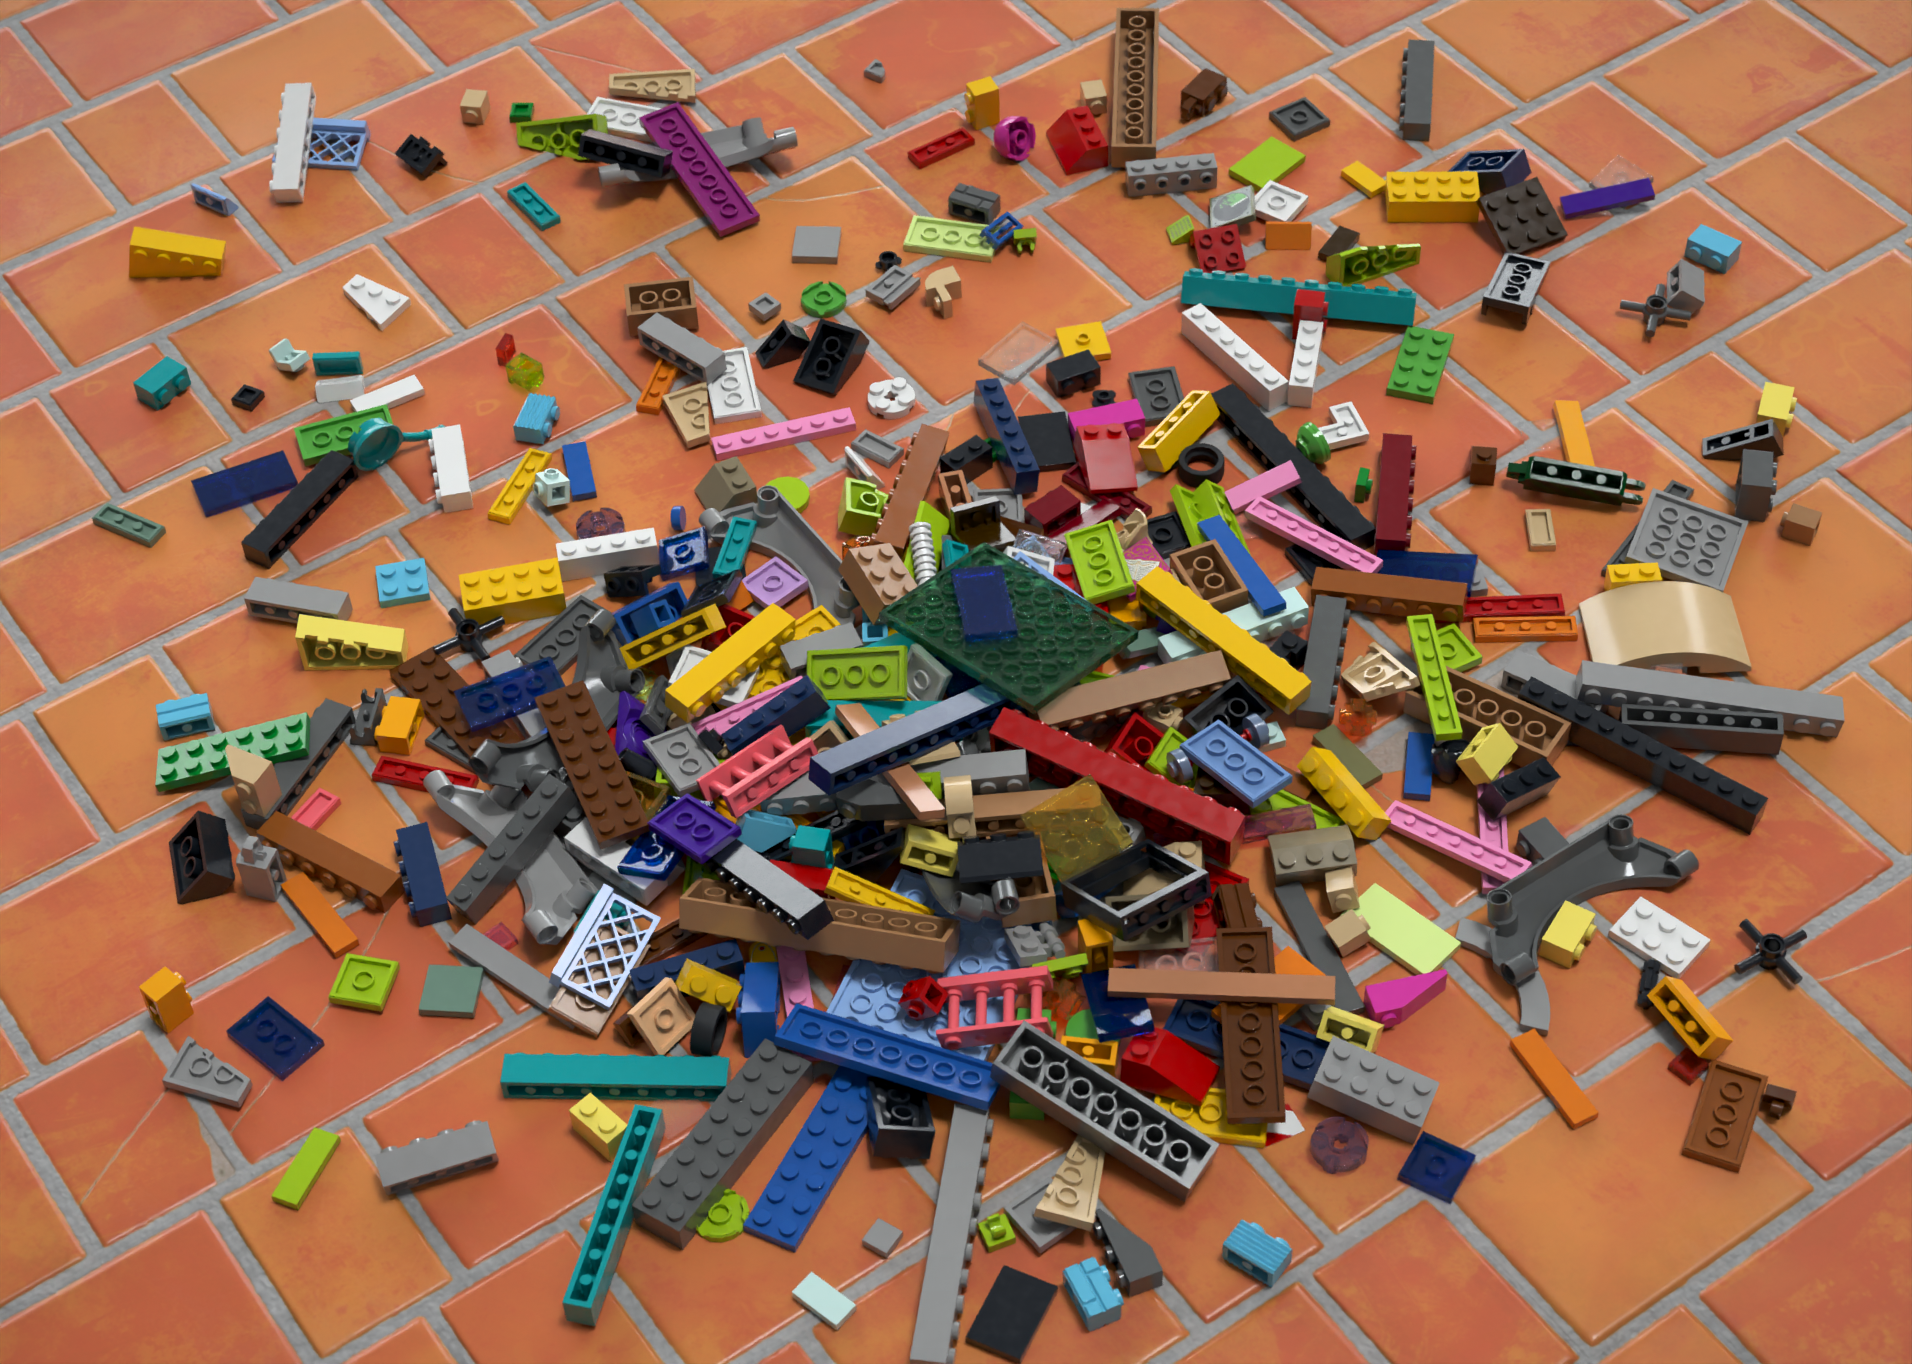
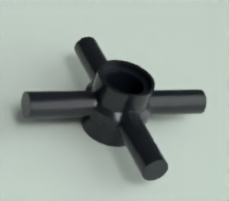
(469, 635)
(1770, 951)

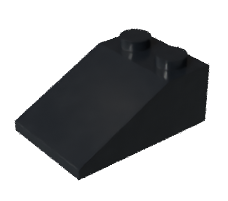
(831, 357)
(898, 1120)

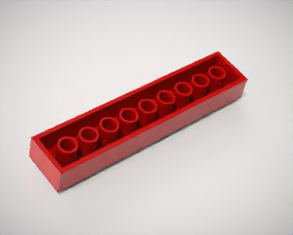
(1126, 786)

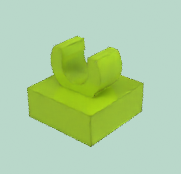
(1025, 237)
(933, 782)
(996, 1232)

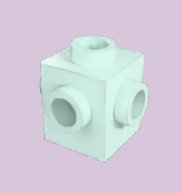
(552, 487)

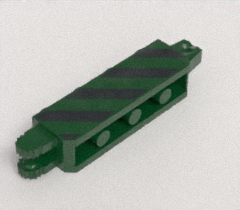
(1576, 481)

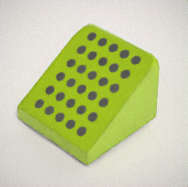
(1180, 230)

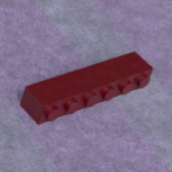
(1394, 493)

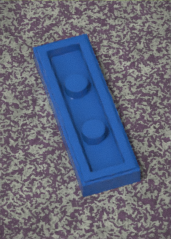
(579, 471)
(1418, 766)

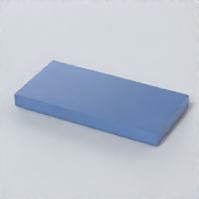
(1236, 763)

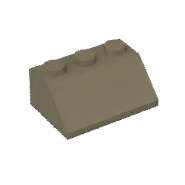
(1310, 854)
(1171, 933)

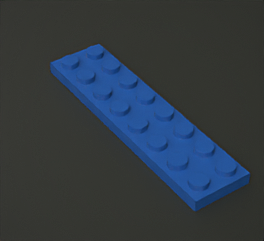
(888, 1056)
(813, 1162)

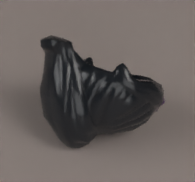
(1444, 759)

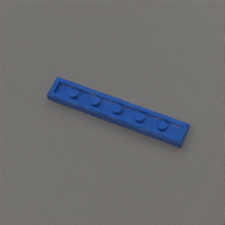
(1259, 587)

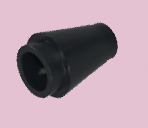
(637, 763)

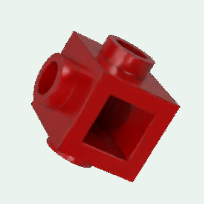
(922, 998)

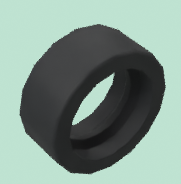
(1200, 452)
(708, 1030)

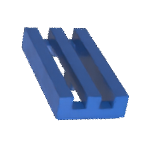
(993, 237)

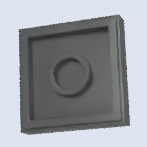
(1299, 119)

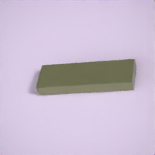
(1349, 755)

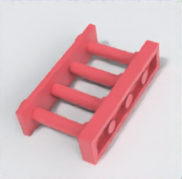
(757, 771)
(990, 985)

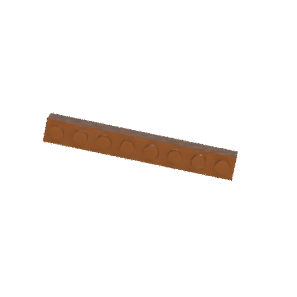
(910, 488)

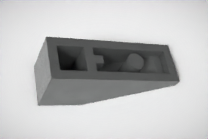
(872, 802)

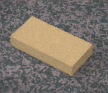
(1540, 530)

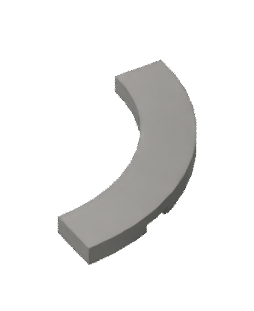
(1531, 990)

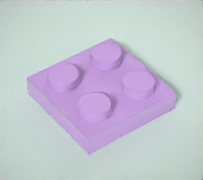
(774, 583)

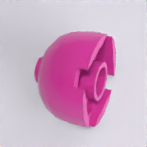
(1014, 137)

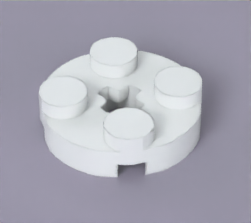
(893, 388)

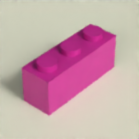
(1123, 412)

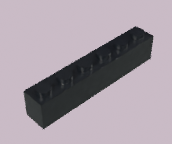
(299, 509)

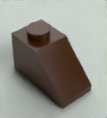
(1482, 465)

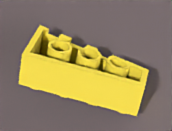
(348, 644)

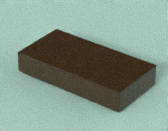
(1340, 241)

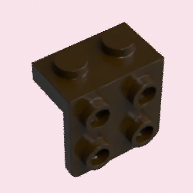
(980, 523)

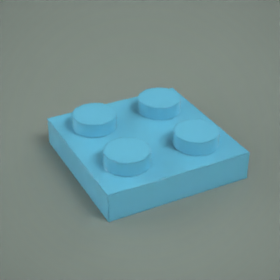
(402, 583)

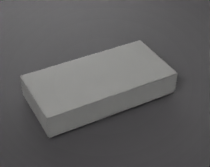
(877, 448)

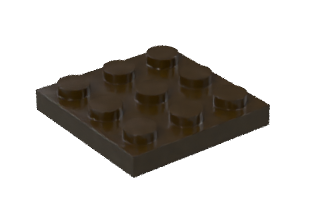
(1521, 217)

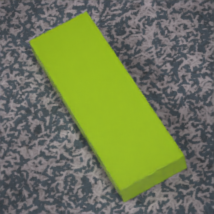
(306, 1168)

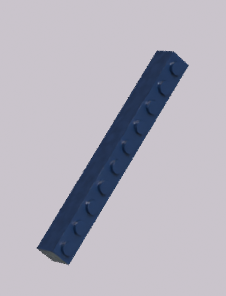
(907, 738)

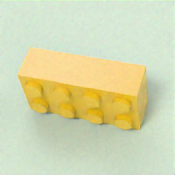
(1432, 196)
(514, 592)

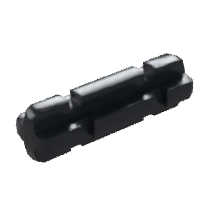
(1648, 982)

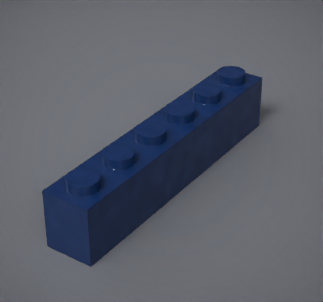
(1006, 436)

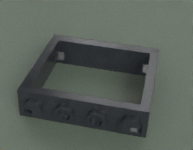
(1189, 888)

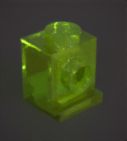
(529, 375)

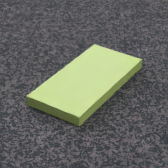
(949, 239)
(1404, 932)

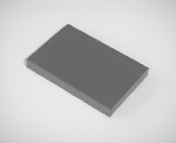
(1156, 392)

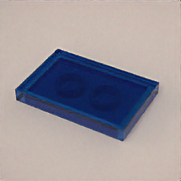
(275, 1038)

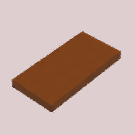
(1725, 1116)

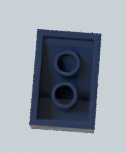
(1495, 168)

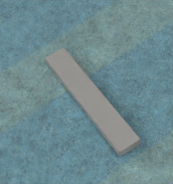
(506, 968)

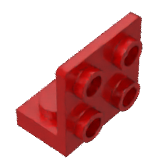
(1218, 249)

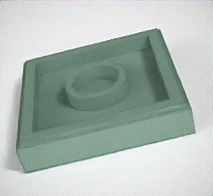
(451, 991)

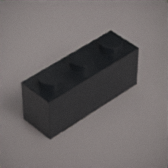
(1518, 788)

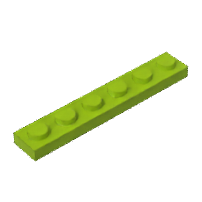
(1434, 677)

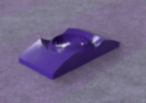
(630, 729)

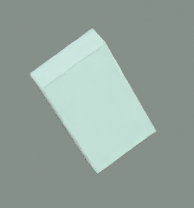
(824, 1301)

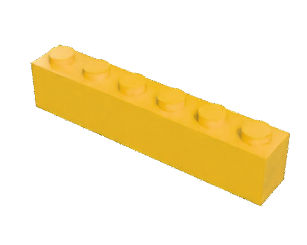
(730, 663)

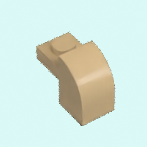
(941, 289)
(959, 806)

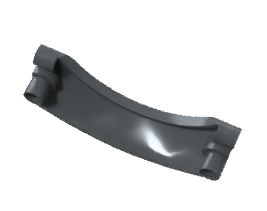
(973, 899)

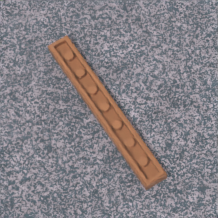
(903, 777)
(1221, 986)

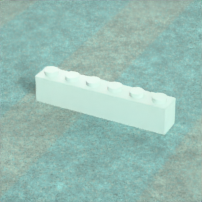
(1178, 647)

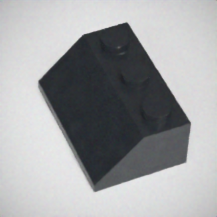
(1229, 706)
(1000, 857)
(201, 858)

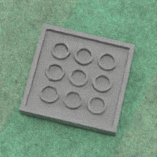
(1687, 540)

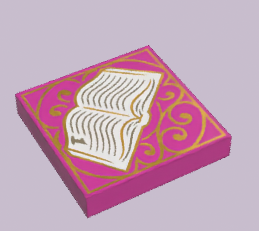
(1141, 560)

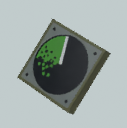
(1233, 207)

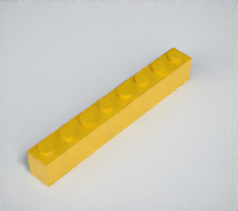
(1216, 632)

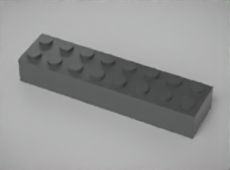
(1104, 1110)
(723, 1143)

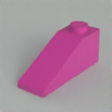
(1400, 998)

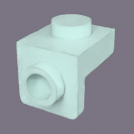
(287, 358)

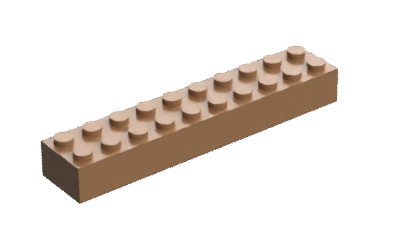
(1135, 85)
(856, 932)

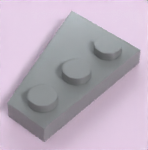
(204, 1075)

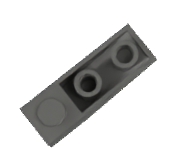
(1132, 1257)

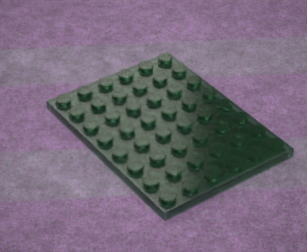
(1057, 631)

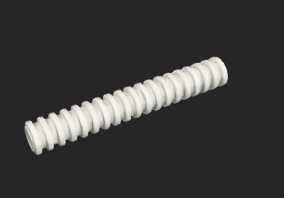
(922, 551)

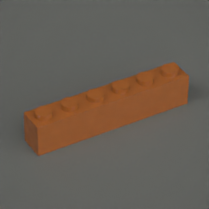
(1392, 593)
(332, 862)

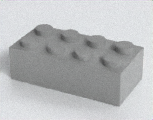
(1373, 1090)

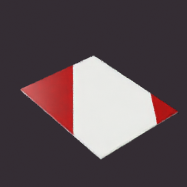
(1279, 1131)

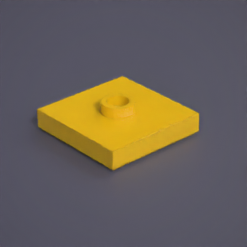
(1084, 337)

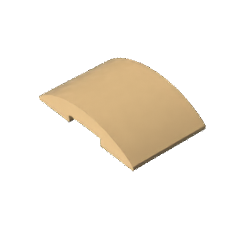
(1663, 626)

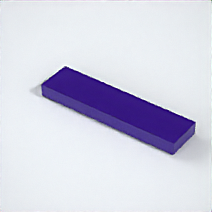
(1607, 198)

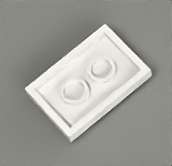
(693, 655)
(1659, 937)

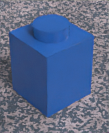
(652, 617)

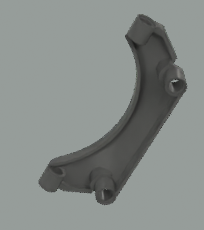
(604, 674)
(1590, 866)

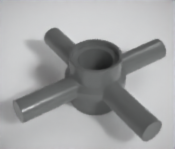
(1655, 310)

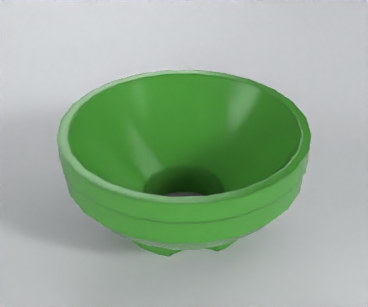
(1313, 443)

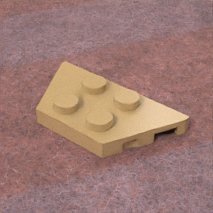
(1378, 675)

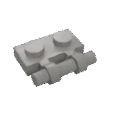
(1034, 946)

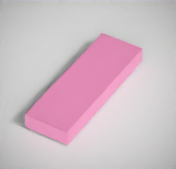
(1263, 485)

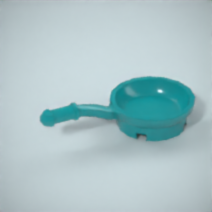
(379, 442)

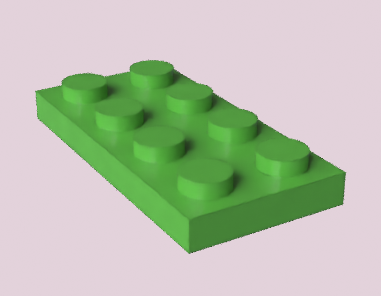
(1420, 364)
(334, 433)

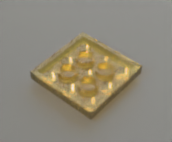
(1077, 828)

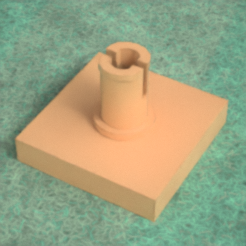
(662, 1016)

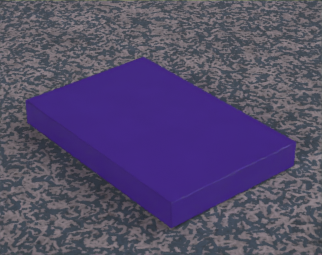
(694, 828)

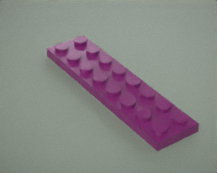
(700, 169)

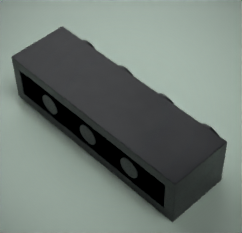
(625, 152)

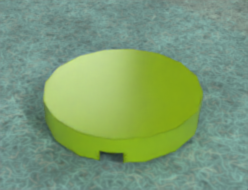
(793, 490)
(724, 1224)

